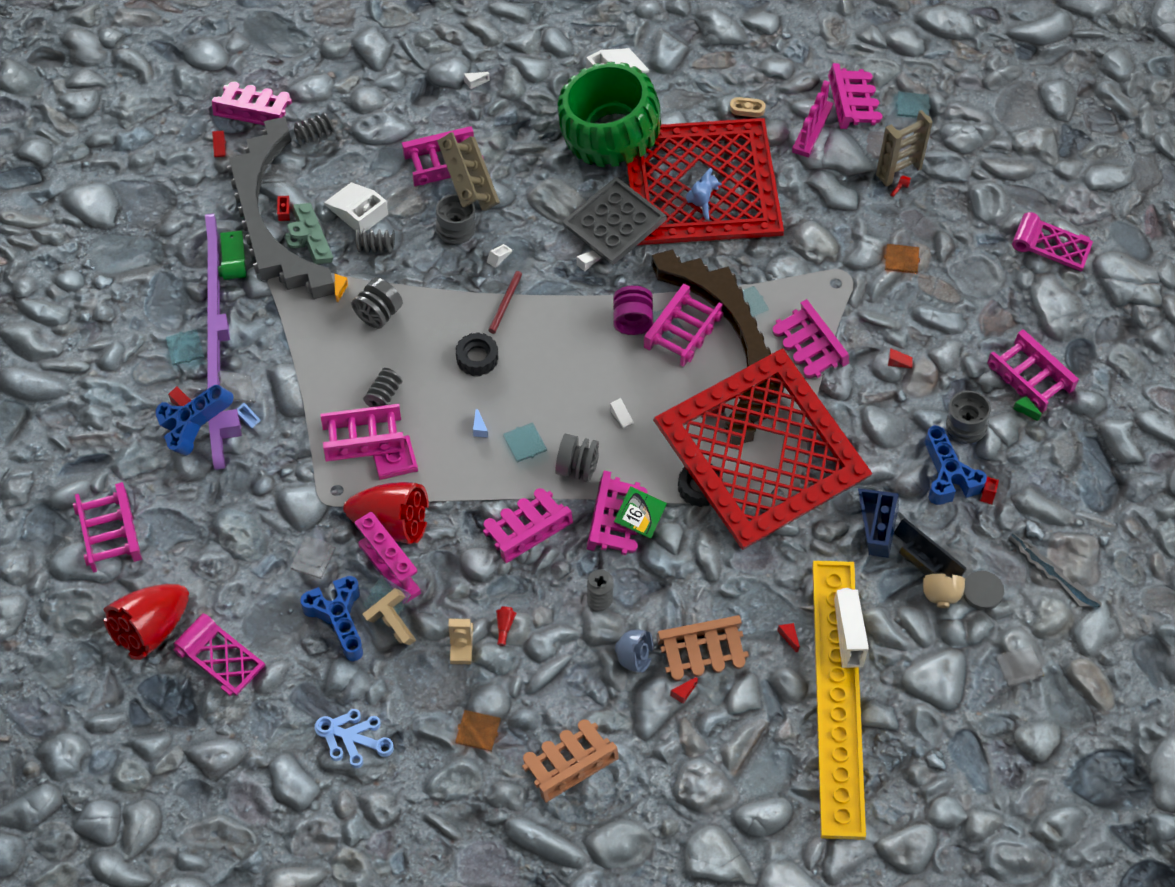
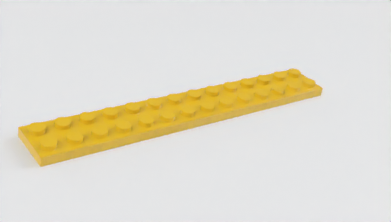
(837, 712)

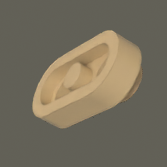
(747, 107)

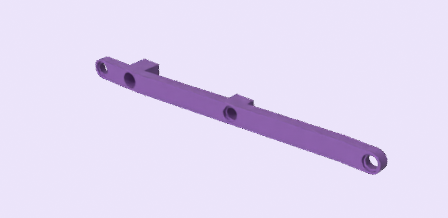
(226, 423)

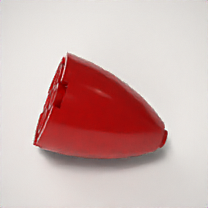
(397, 507)
(145, 617)

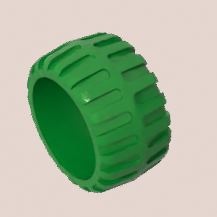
(604, 92)

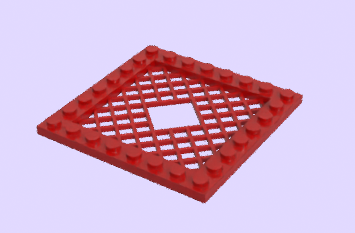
(755, 134)
(749, 532)

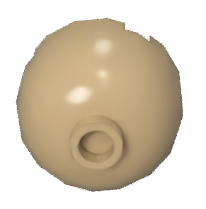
(943, 589)

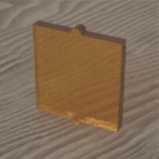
(902, 258)
(478, 730)

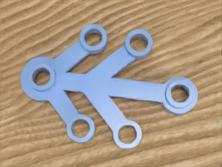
(352, 735)

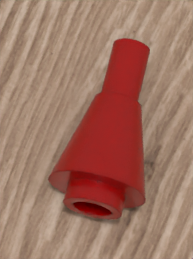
(505, 618)

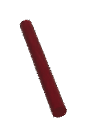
(505, 302)

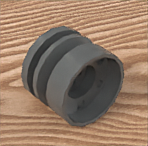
(453, 221)
(377, 303)
(968, 416)
(577, 457)

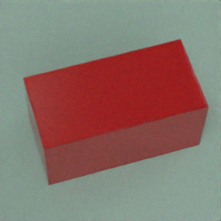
(283, 208)

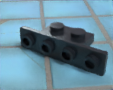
(926, 553)

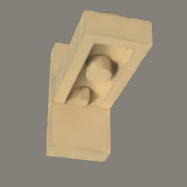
(391, 618)
(461, 641)

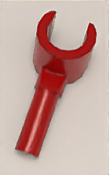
(903, 181)

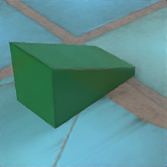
(1027, 408)

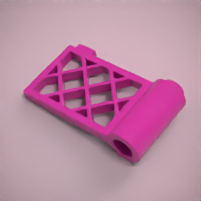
(1030, 231)
(196, 640)

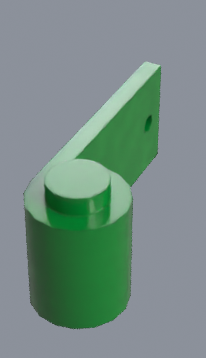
(233, 256)

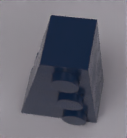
(879, 519)

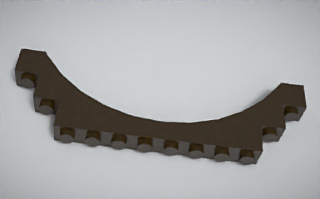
(722, 287)

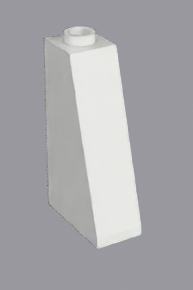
(850, 628)

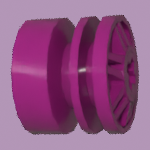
(632, 310)

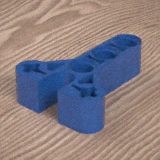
(186, 420)
(942, 489)
(343, 603)

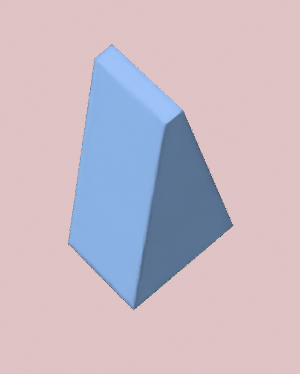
(247, 416)
(479, 427)

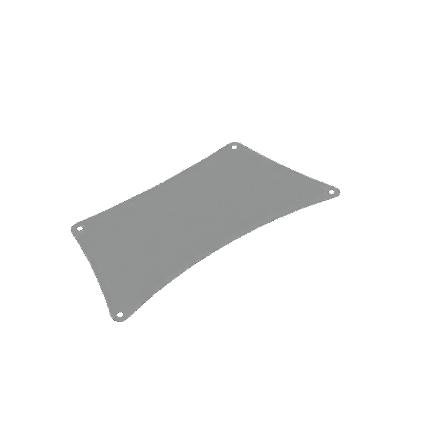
(553, 369)

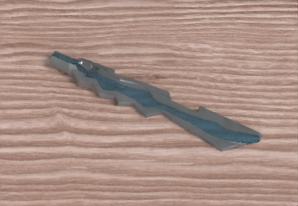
(1054, 572)

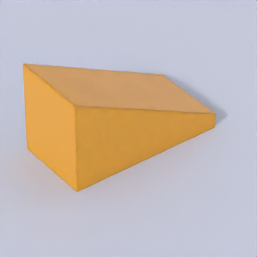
(340, 286)

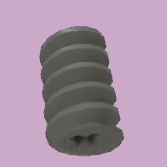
(313, 127)
(374, 241)
(382, 388)
(600, 590)

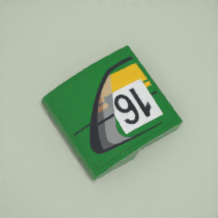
(640, 512)

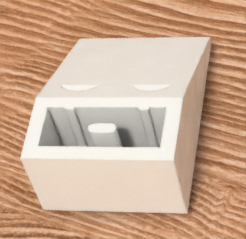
(616, 56)
(358, 206)

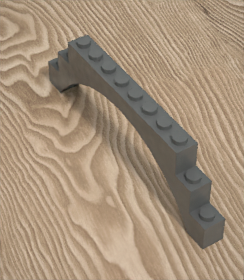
(271, 256)

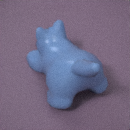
(701, 192)

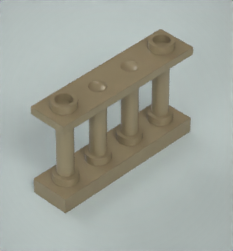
(893, 143)
(468, 171)

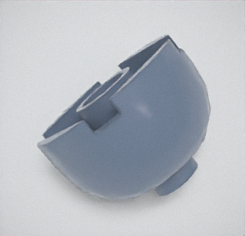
(634, 650)

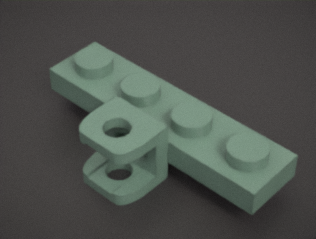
(308, 233)

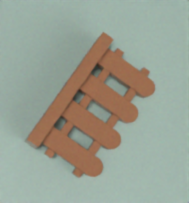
(712, 640)
(571, 772)

